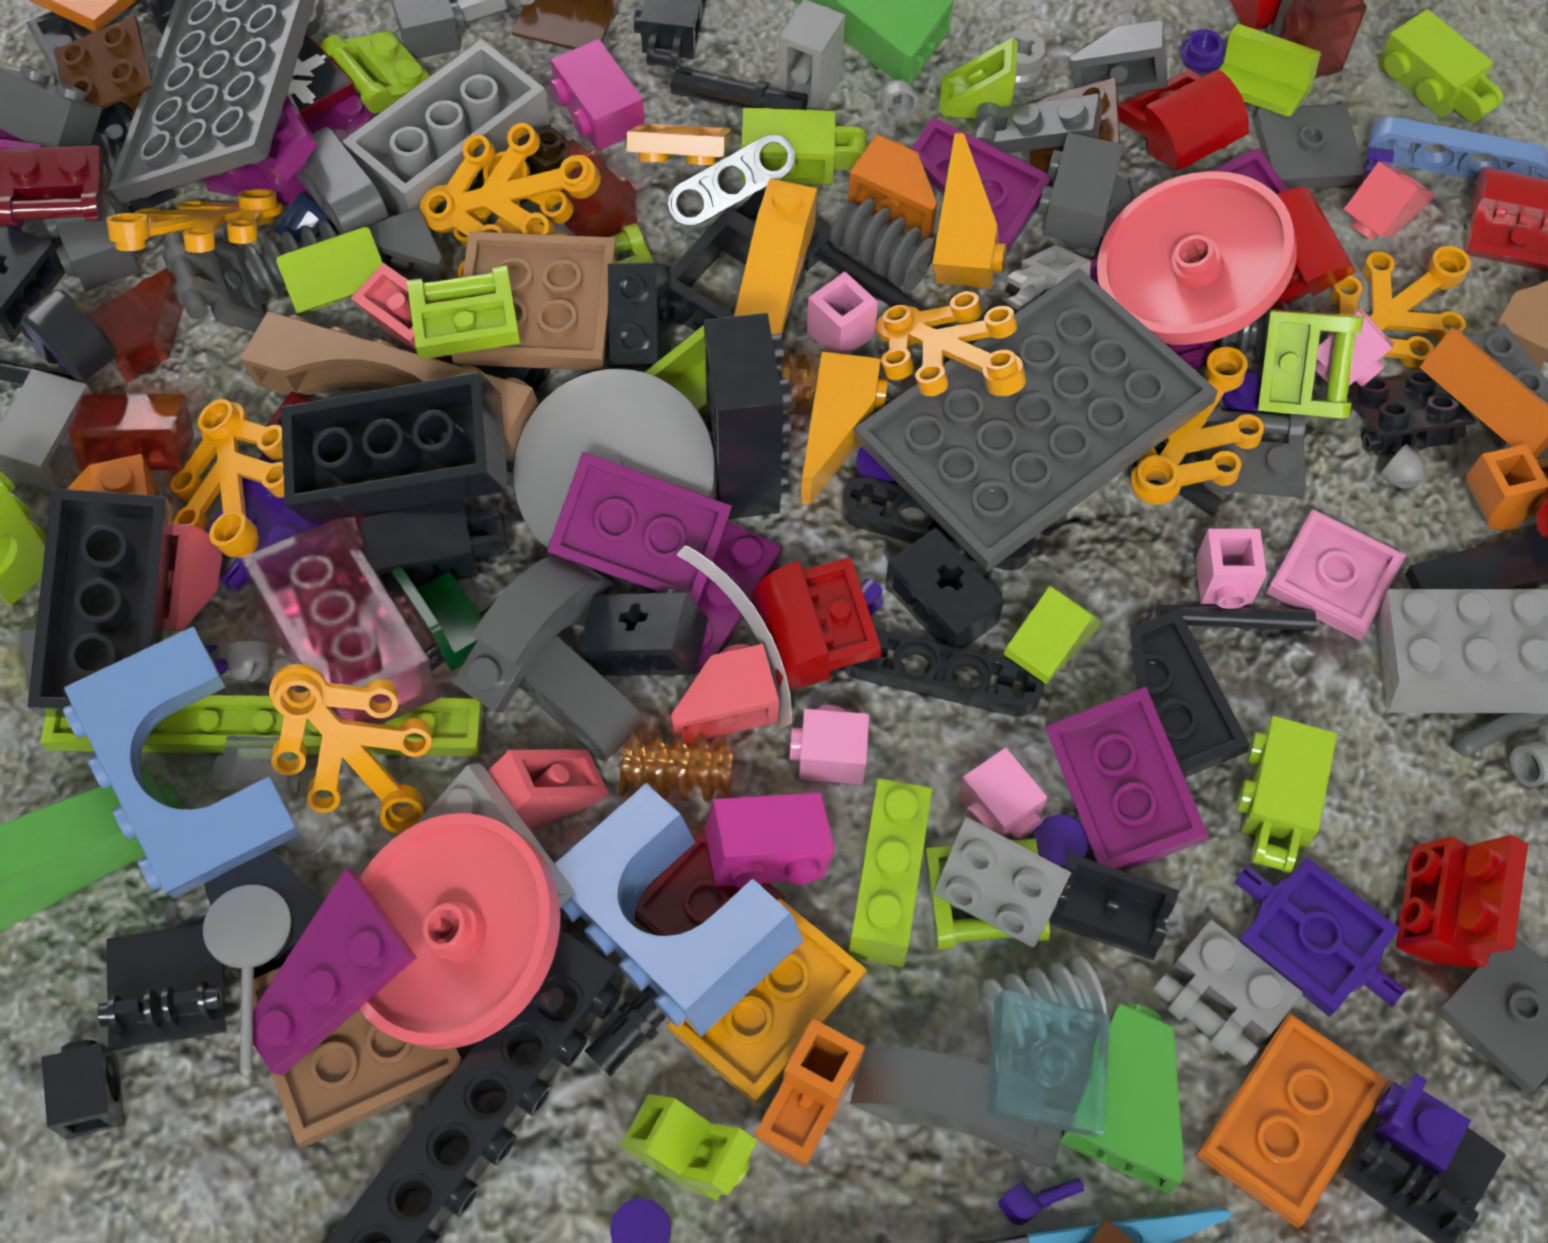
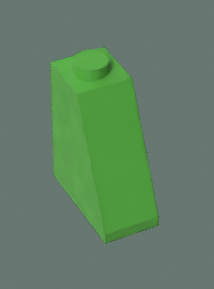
(1141, 1102)

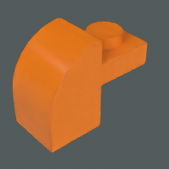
(1508, 486)
(810, 1092)

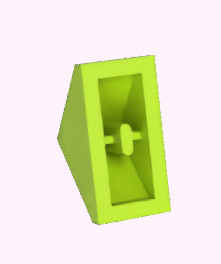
(980, 81)
(1051, 634)

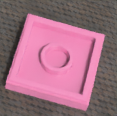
(1336, 574)

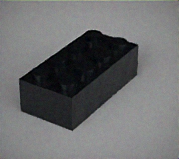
(748, 413)
(394, 448)
(98, 588)

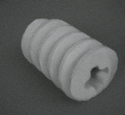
(1072, 986)

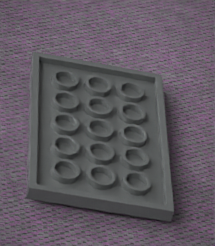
(212, 93)
(1016, 463)

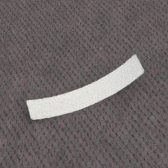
(753, 619)

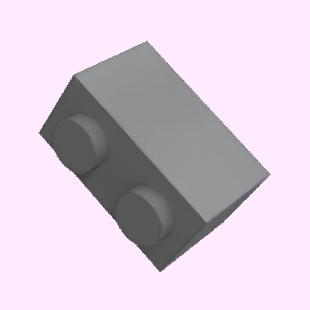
(812, 53)
(35, 430)

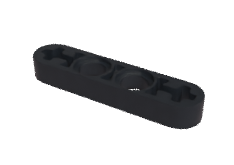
(874, 521)
(939, 680)

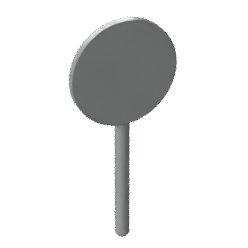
(243, 932)

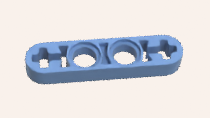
(1460, 147)

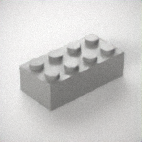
(423, 133)
(1465, 650)

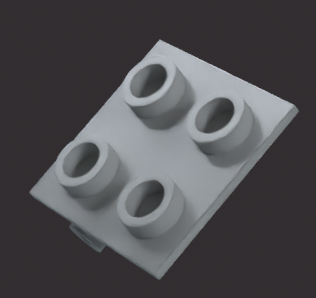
(1001, 882)

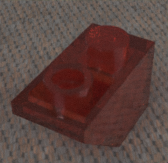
(606, 209)
(141, 324)

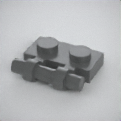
(222, 283)

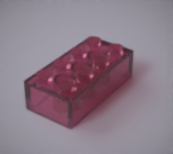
(338, 617)

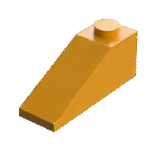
(967, 234)
(777, 251)
(844, 398)

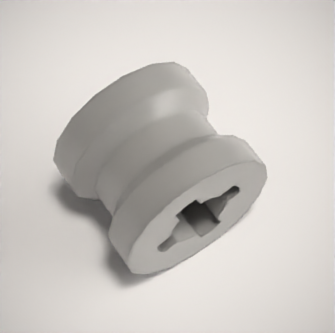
(1029, 57)

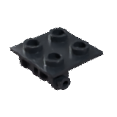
(1409, 412)
(162, 988)
(1428, 1202)

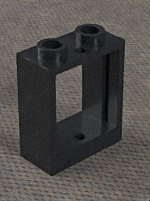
(728, 234)

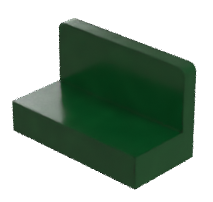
(443, 614)

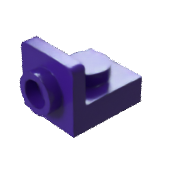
(1420, 1124)

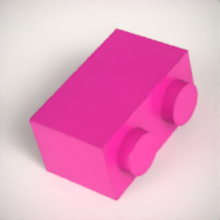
(596, 94)
(769, 839)

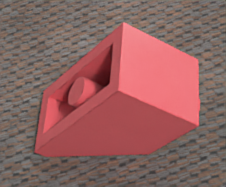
(1386, 202)
(387, 302)
(191, 577)
(728, 695)
(548, 783)

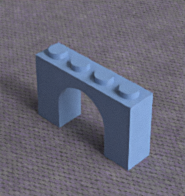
(117, 714)
(692, 972)

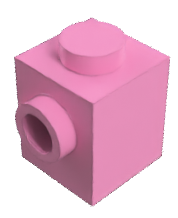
(842, 315)
(1368, 349)
(1230, 567)
(831, 745)
(1003, 797)

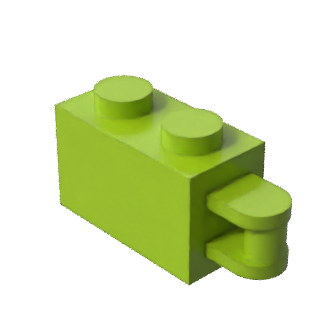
(1440, 68)
(815, 140)
(1285, 790)

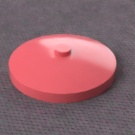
(1199, 256)
(477, 917)

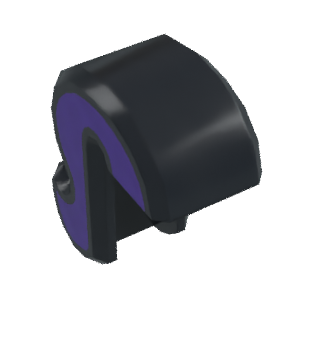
(67, 335)

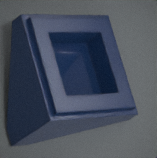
(301, 213)

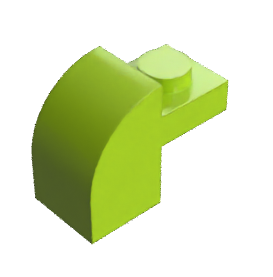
(688, 1147)

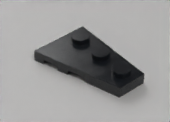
(1185, 694)

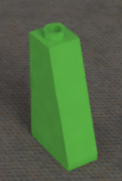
(894, 33)
(66, 849)

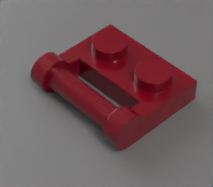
(47, 175)

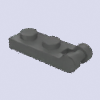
(1038, 123)

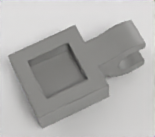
(1044, 272)

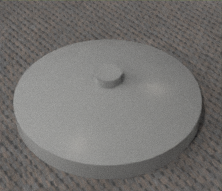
(617, 418)

